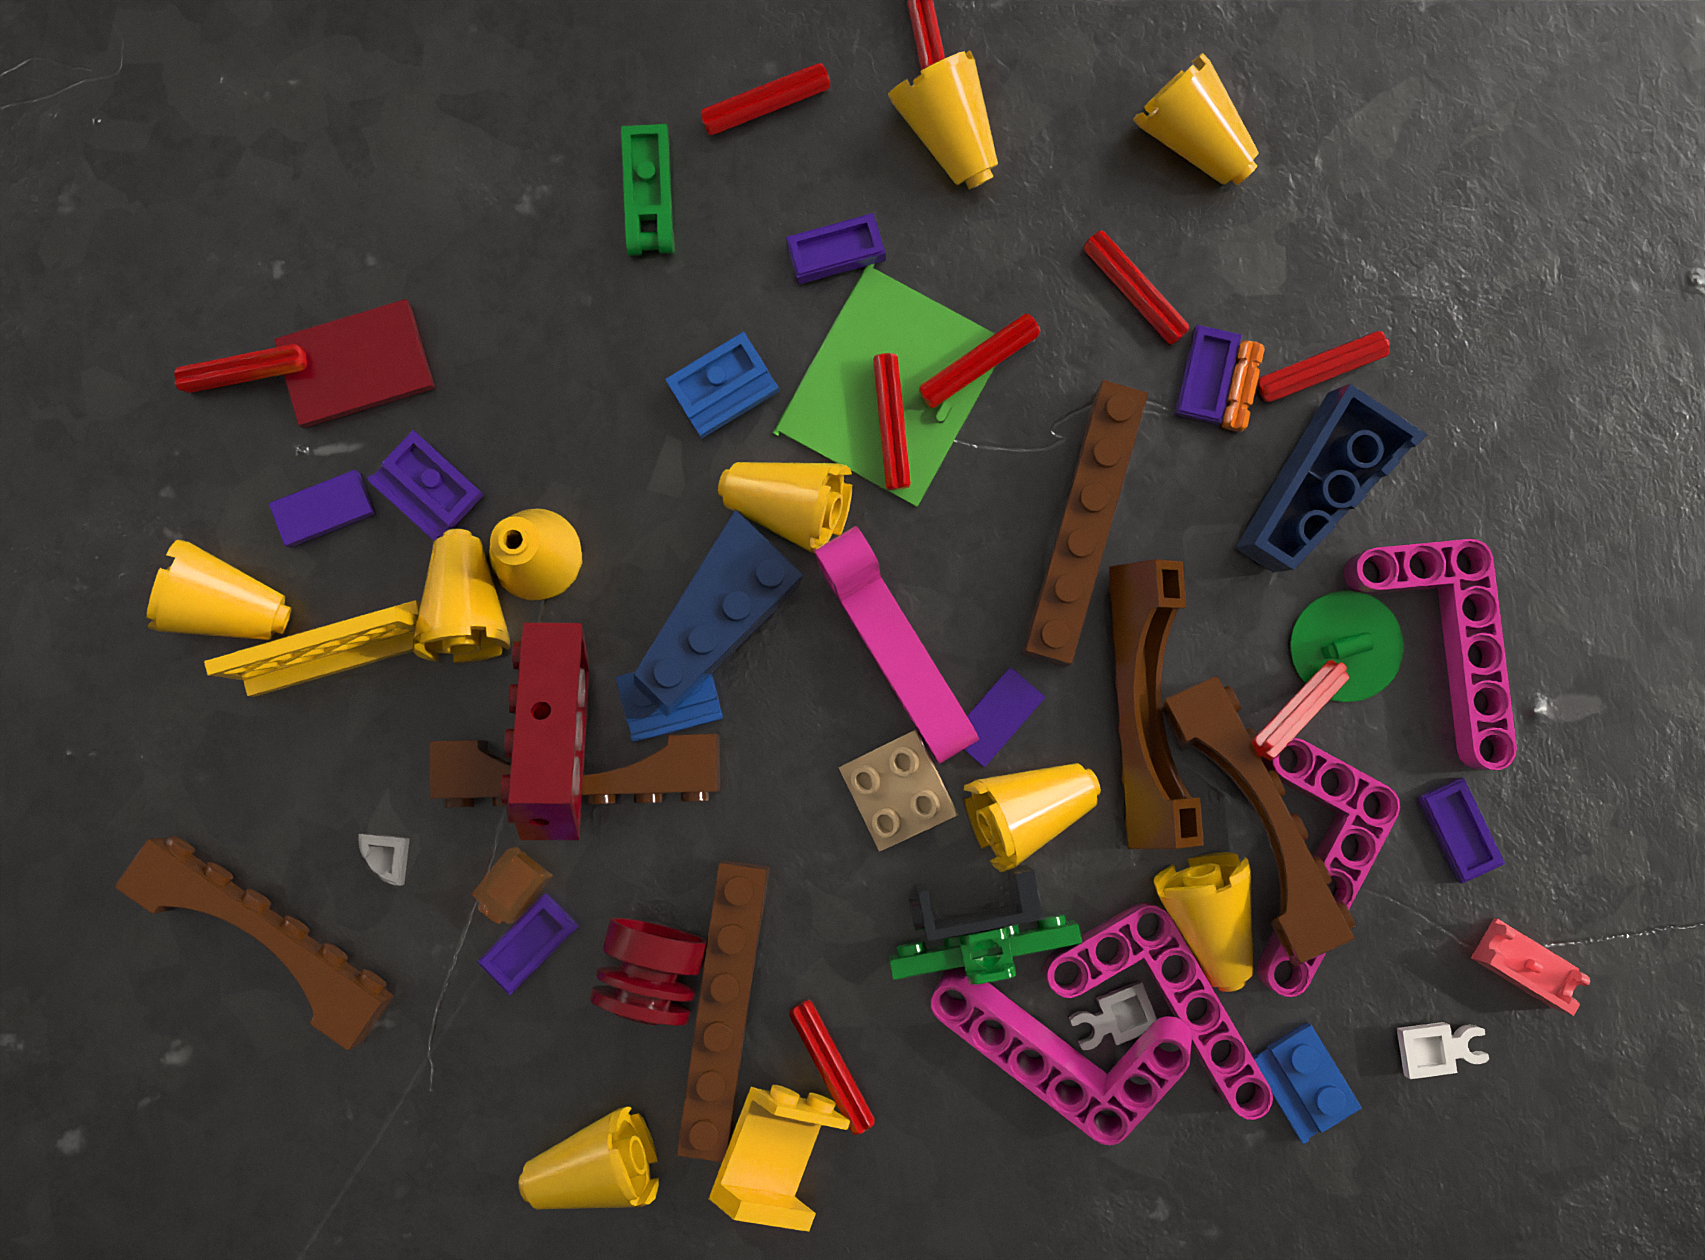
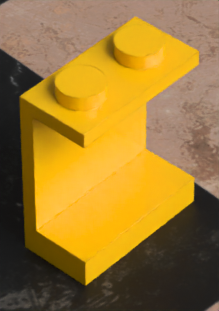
(770, 1157)

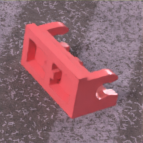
(1530, 966)

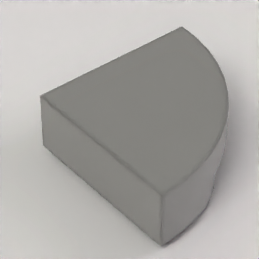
(386, 856)

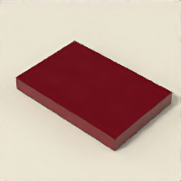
(357, 364)

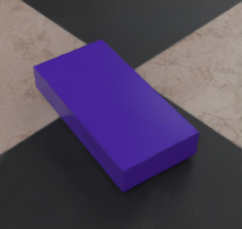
(836, 248)
(1207, 375)
(322, 508)
(1001, 714)
(1460, 830)
(527, 944)

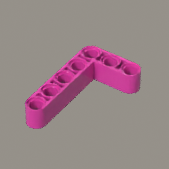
(857, 584)
(1458, 635)
(1349, 819)
(1177, 993)
(1062, 1062)

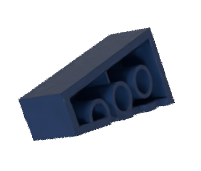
(1327, 474)
(721, 607)

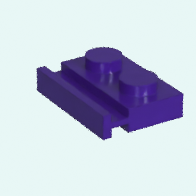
(425, 486)

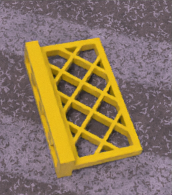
(321, 650)

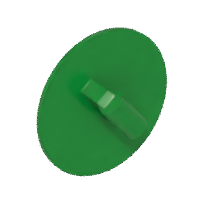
(1352, 631)

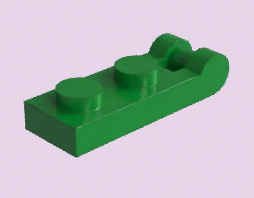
(647, 188)

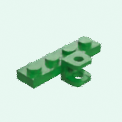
(985, 953)

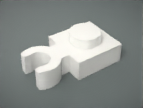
(1432, 1049)

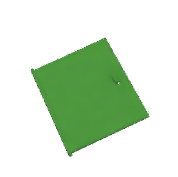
(837, 398)

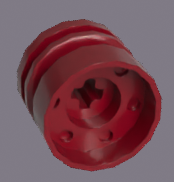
(647, 982)

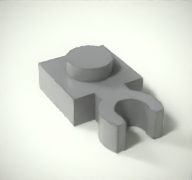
(1123, 1014)

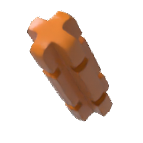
(1243, 386)

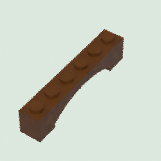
(1085, 524)
(685, 765)
(1156, 800)
(1309, 915)
(340, 996)
(723, 1010)

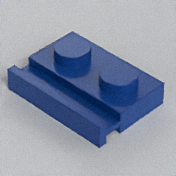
(722, 385)
(648, 721)
(1306, 1083)

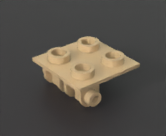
(898, 790)

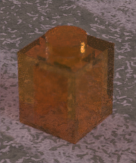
(510, 886)

